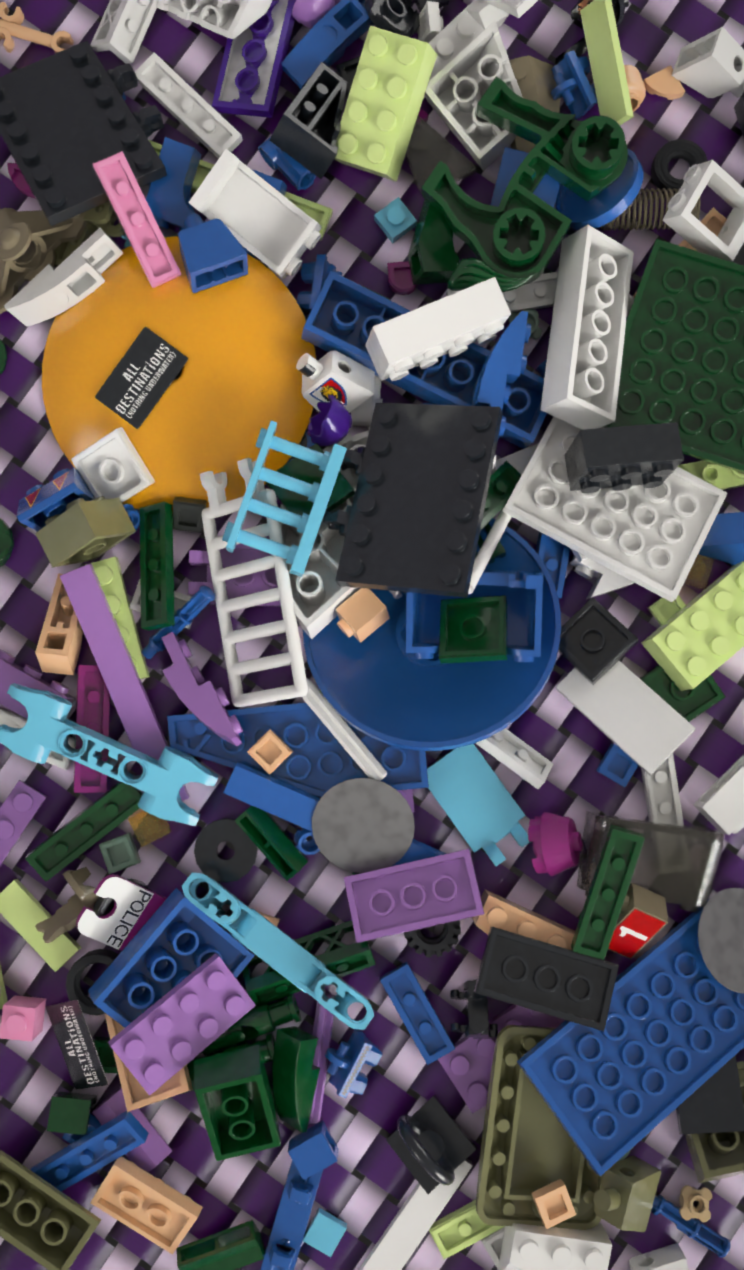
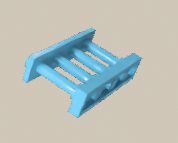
(317, 492)

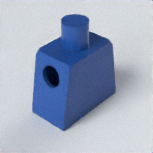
(210, 253)

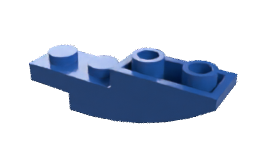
(327, 40)
(503, 366)

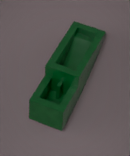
(294, 1076)

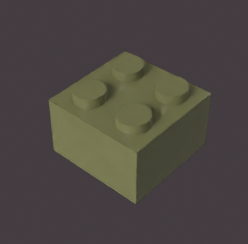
(84, 531)

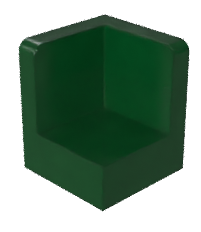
(70, 1112)

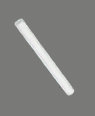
(488, 548)

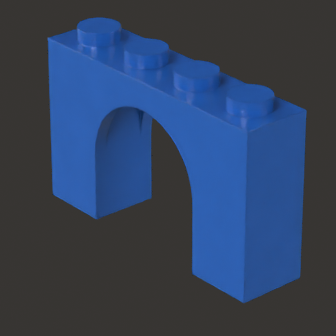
(170, 194)

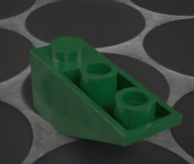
(432, 248)

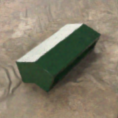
(272, 841)
(223, 1250)

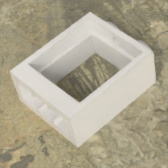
(681, 220)

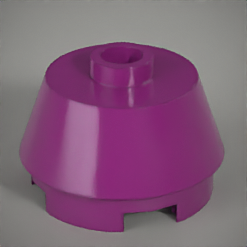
(554, 843)

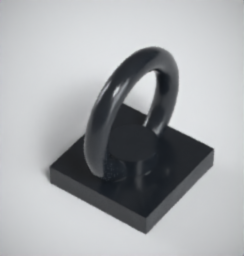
(431, 1144)

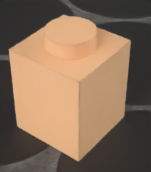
(361, 614)

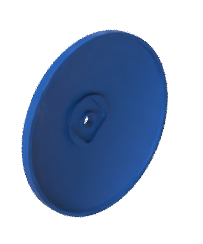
(428, 701)

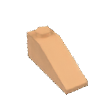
(60, 636)

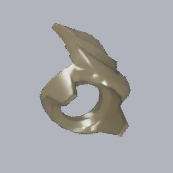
(66, 916)

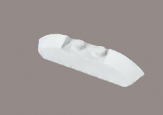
(463, 31)

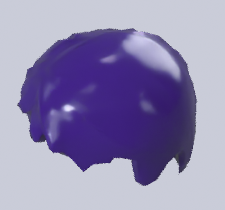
(330, 424)

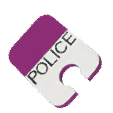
(130, 912)

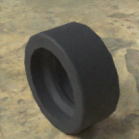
(73, 984)

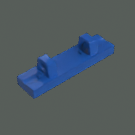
(290, 1220)

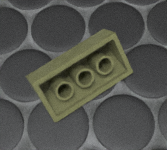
(41, 1217)

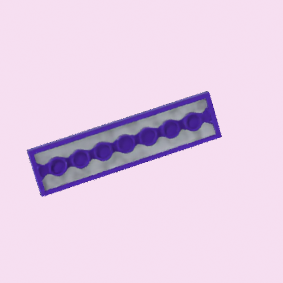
(253, 65)

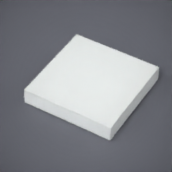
(113, 467)

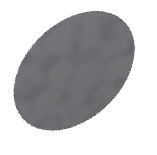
(363, 825)
(723, 938)

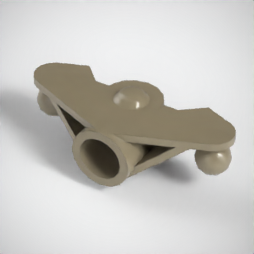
(29, 246)

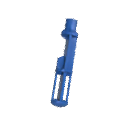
(182, 618)
(692, 1227)

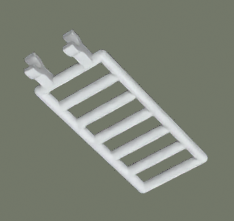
(219, 506)

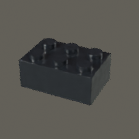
(623, 457)

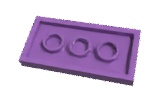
(413, 896)
(181, 1024)
(472, 1059)

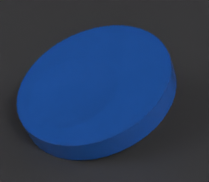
(608, 203)

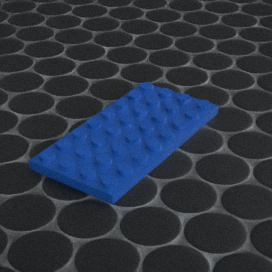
(660, 1043)

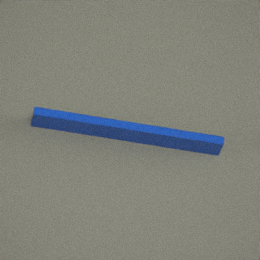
(294, 804)

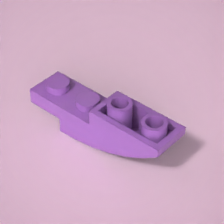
(202, 700)

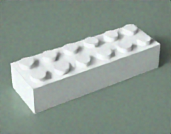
(587, 330)

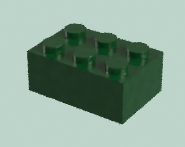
(236, 1102)

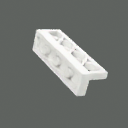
(124, 27)

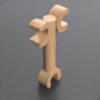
(12, 26)

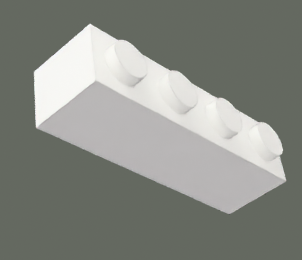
(725, 800)

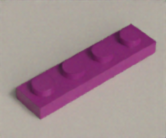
(93, 713)

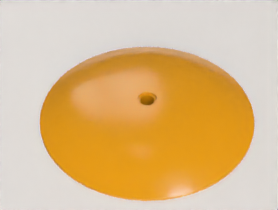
(236, 380)

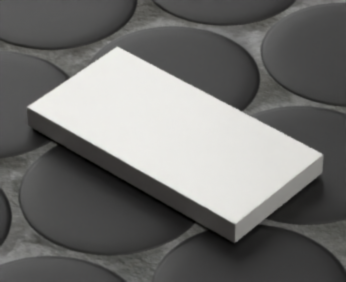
(628, 714)

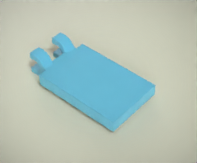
(476, 801)

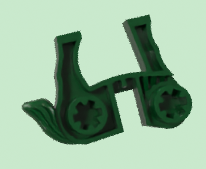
(524, 231)

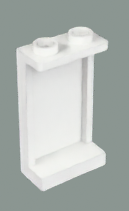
(256, 214)

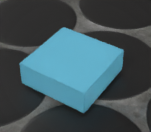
(325, 1232)

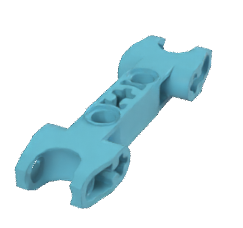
(49, 730)
(277, 949)

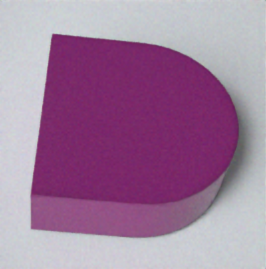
(400, 278)

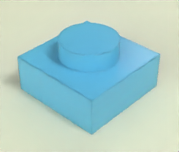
(395, 220)

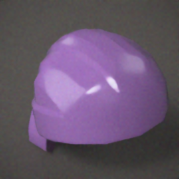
(311, 11)

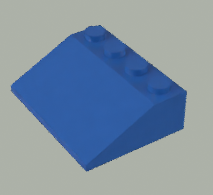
(161, 956)

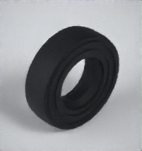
(674, 149)

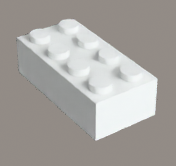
(437, 330)

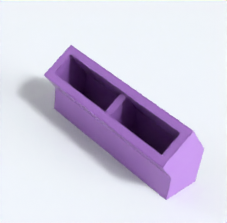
(146, 1155)

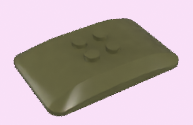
(527, 1144)

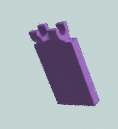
(237, 586)

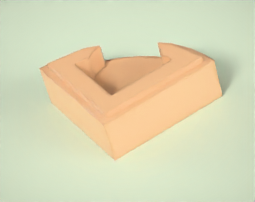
(664, 84)

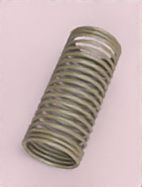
(609, 226)

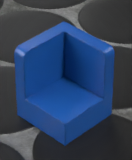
(313, 1150)

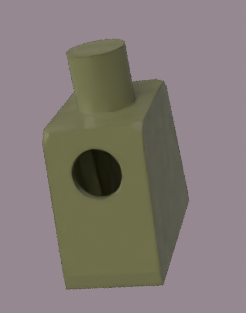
(627, 1194)

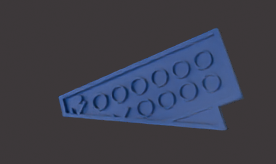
(316, 758)

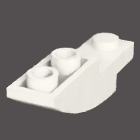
(68, 284)

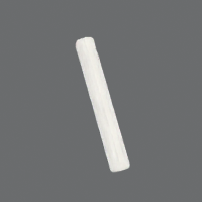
(343, 733)

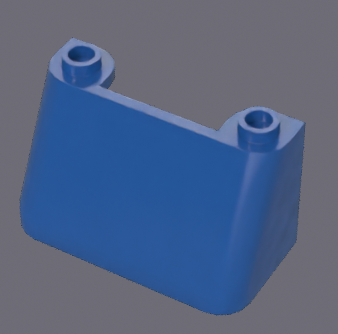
(524, 614)

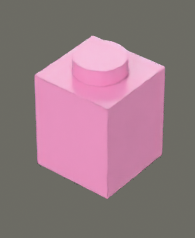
(22, 1018)

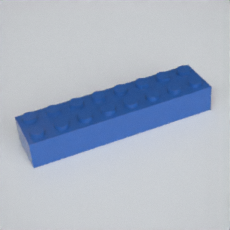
(344, 321)

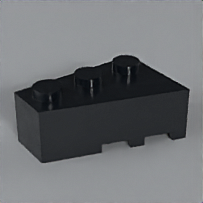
(312, 121)

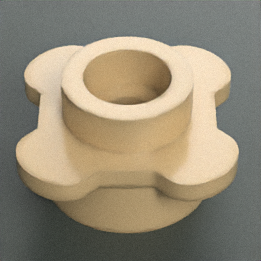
(687, 1198)

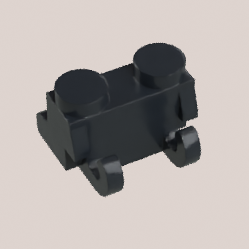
(477, 1014)

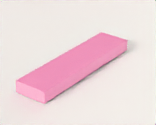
(137, 219)

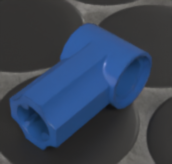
(293, 171)

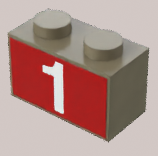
(639, 921)

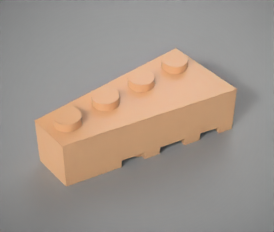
(519, 920)

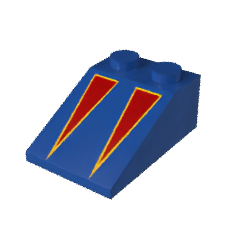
(52, 498)

